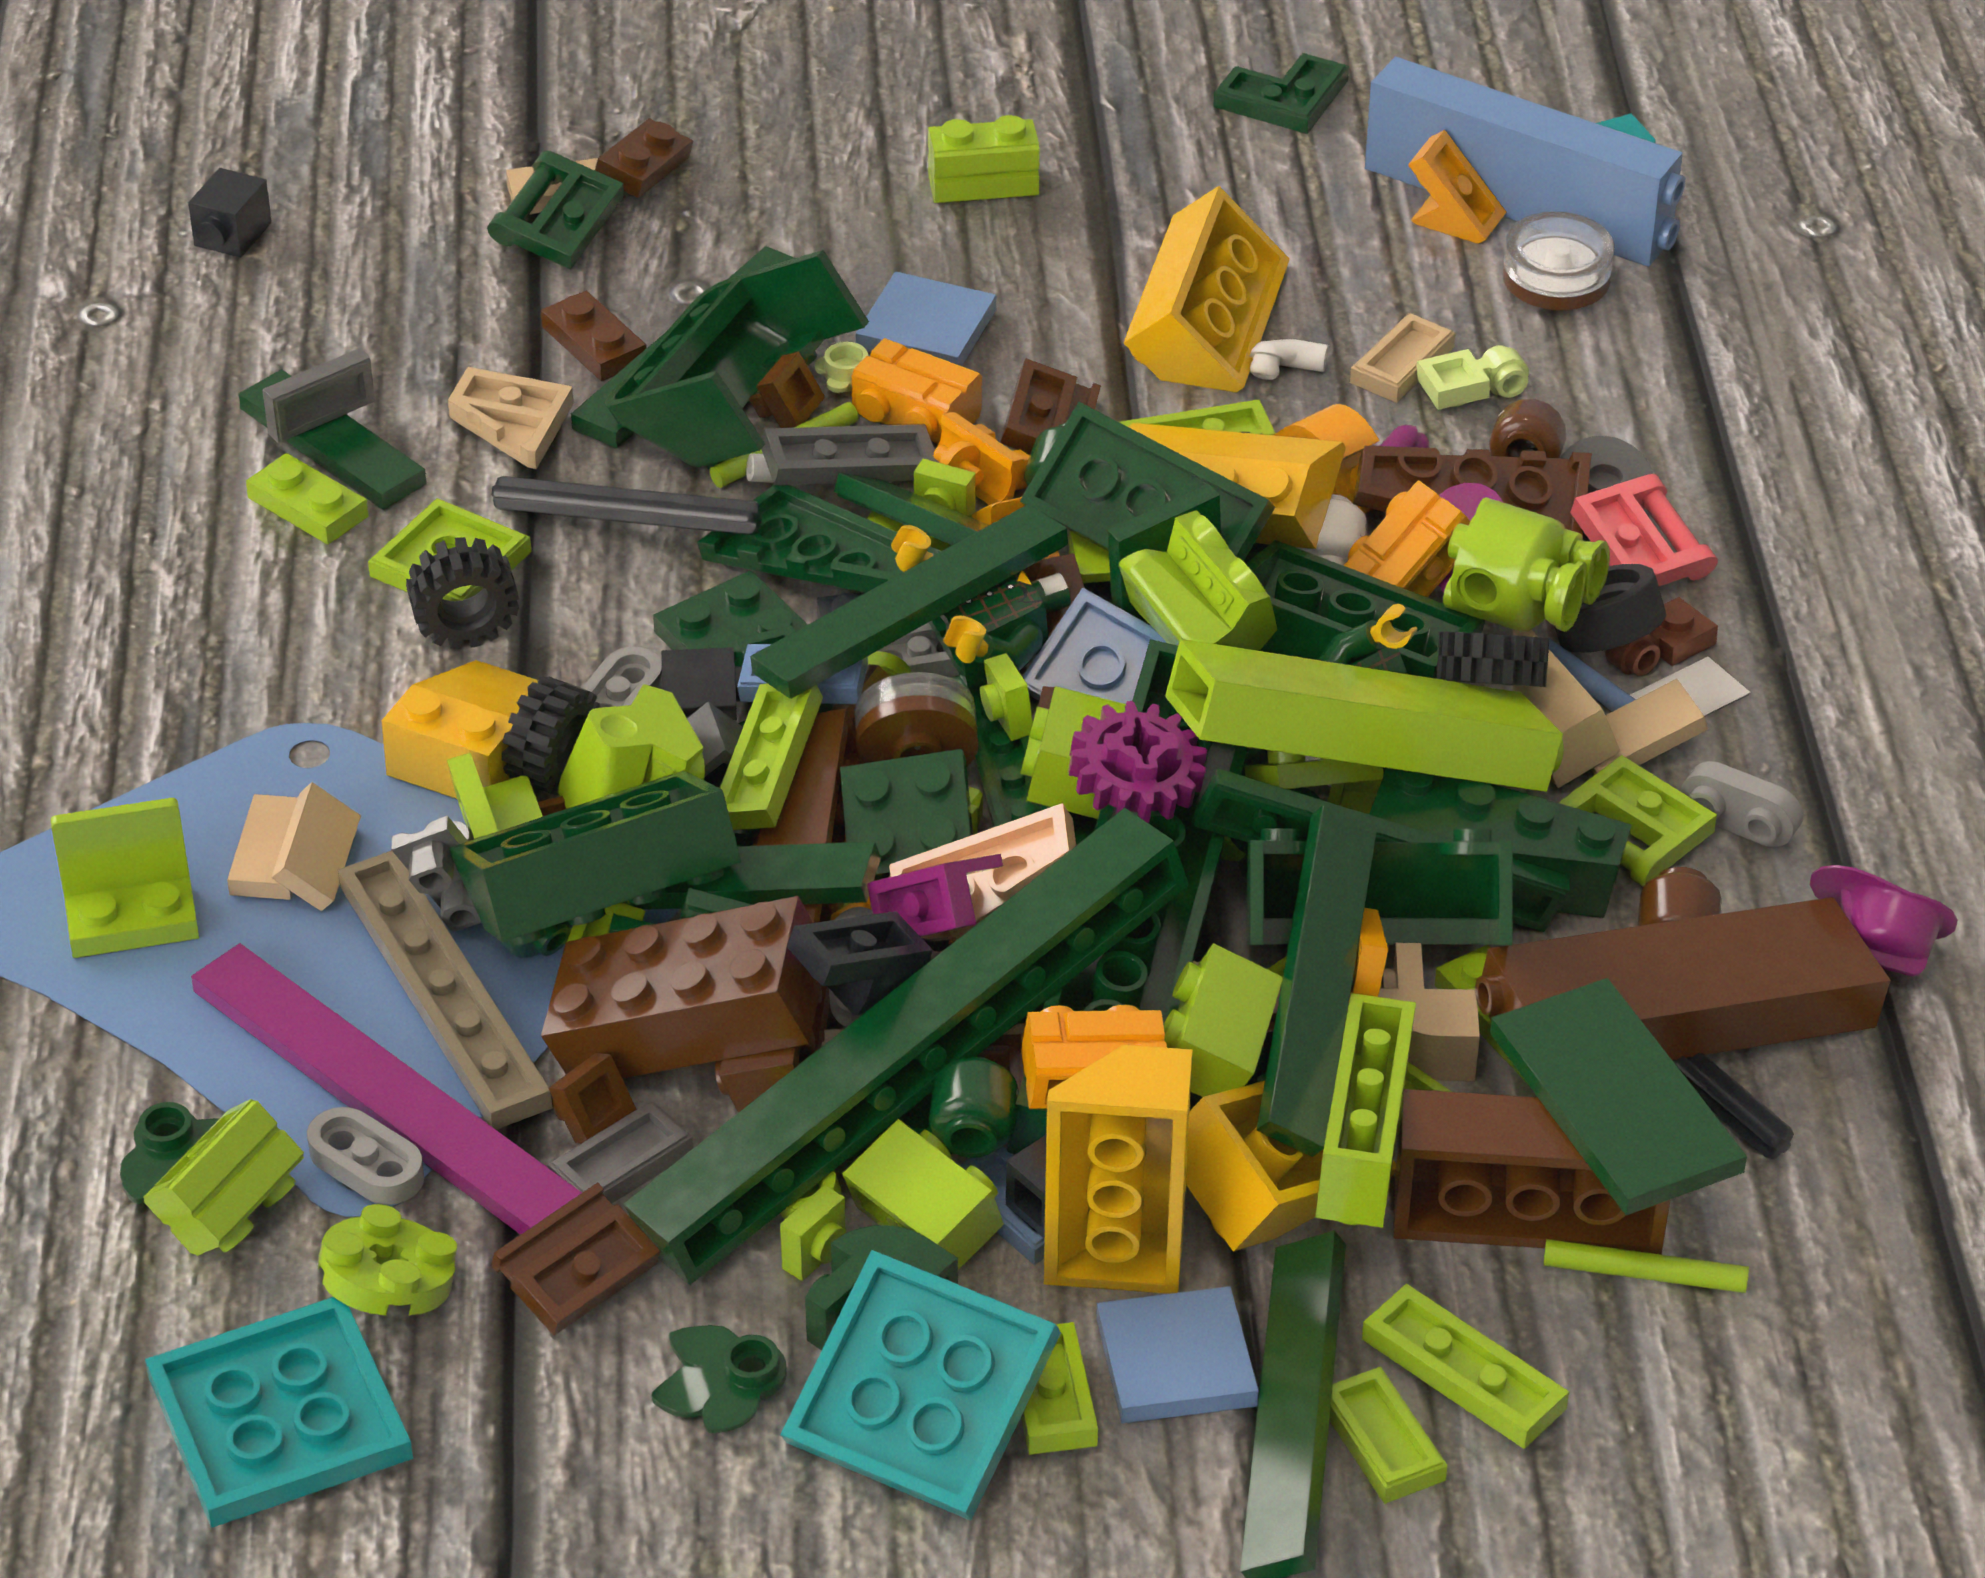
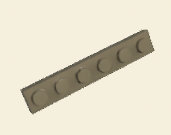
(445, 991)

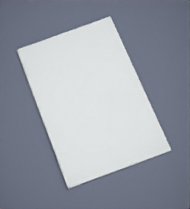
(1706, 685)

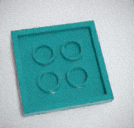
(921, 1384)
(278, 1410)

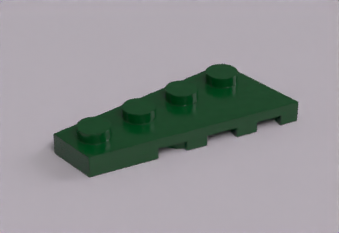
(808, 542)

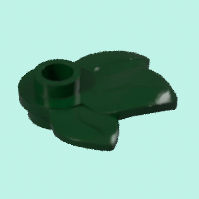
(161, 1140)
(720, 1376)

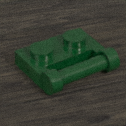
(569, 217)

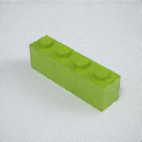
(1365, 1111)

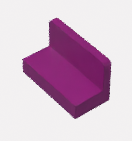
(932, 897)

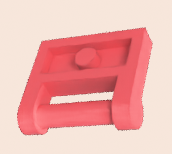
(1620, 520)

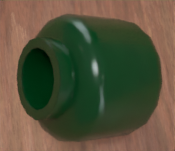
(974, 1106)

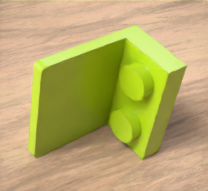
(124, 877)

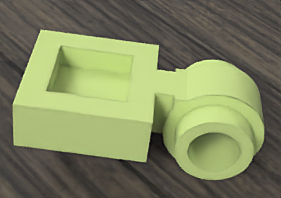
(1462, 379)

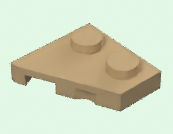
(511, 411)

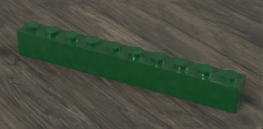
(897, 1047)

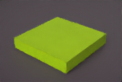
(439, 523)

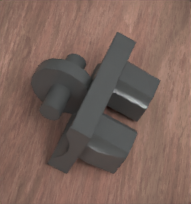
(434, 872)

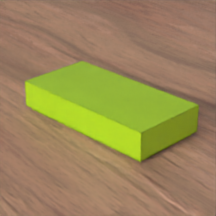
(1384, 1436)

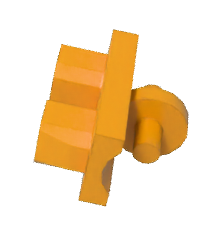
(977, 450)

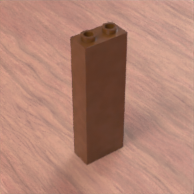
(1711, 977)

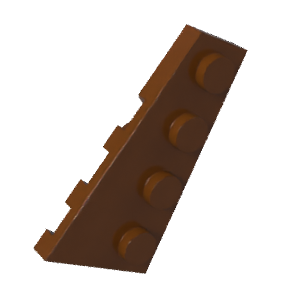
(1525, 481)

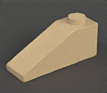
(1576, 714)

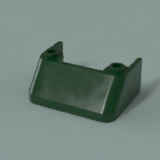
(711, 359)
(1420, 888)

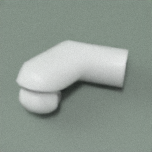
(1287, 352)

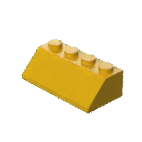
(1207, 296)
(1287, 471)
(1118, 1172)

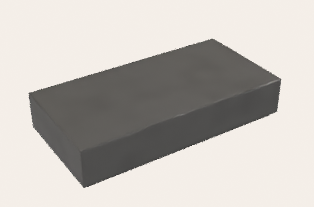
(318, 395)
(625, 1153)

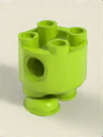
(1522, 568)

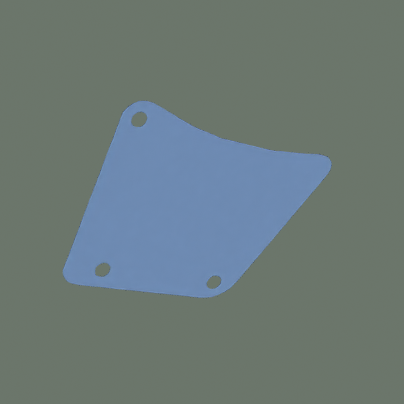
(149, 992)

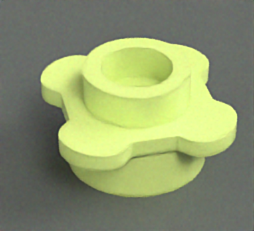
(839, 364)

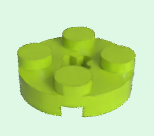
(387, 1262)

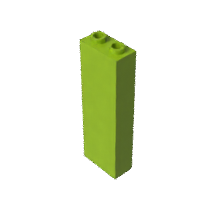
(1363, 715)

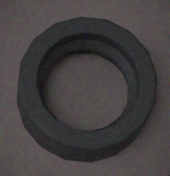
(1621, 614)

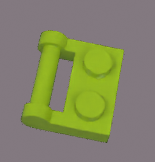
(1657, 811)

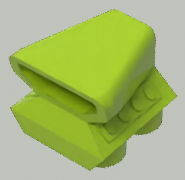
(1199, 589)
(630, 747)

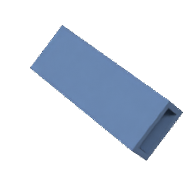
(1529, 155)

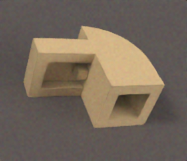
(1444, 1019)

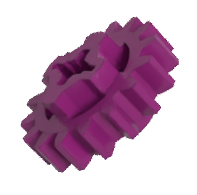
(1137, 761)

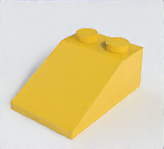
(452, 717)
(1245, 1178)

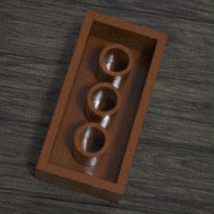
(684, 991)
(1504, 1177)

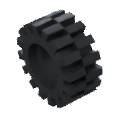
(459, 568)
(1493, 659)
(546, 731)

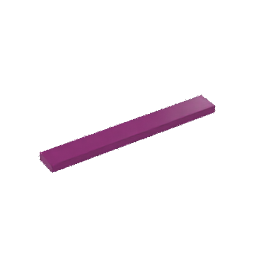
(383, 1087)

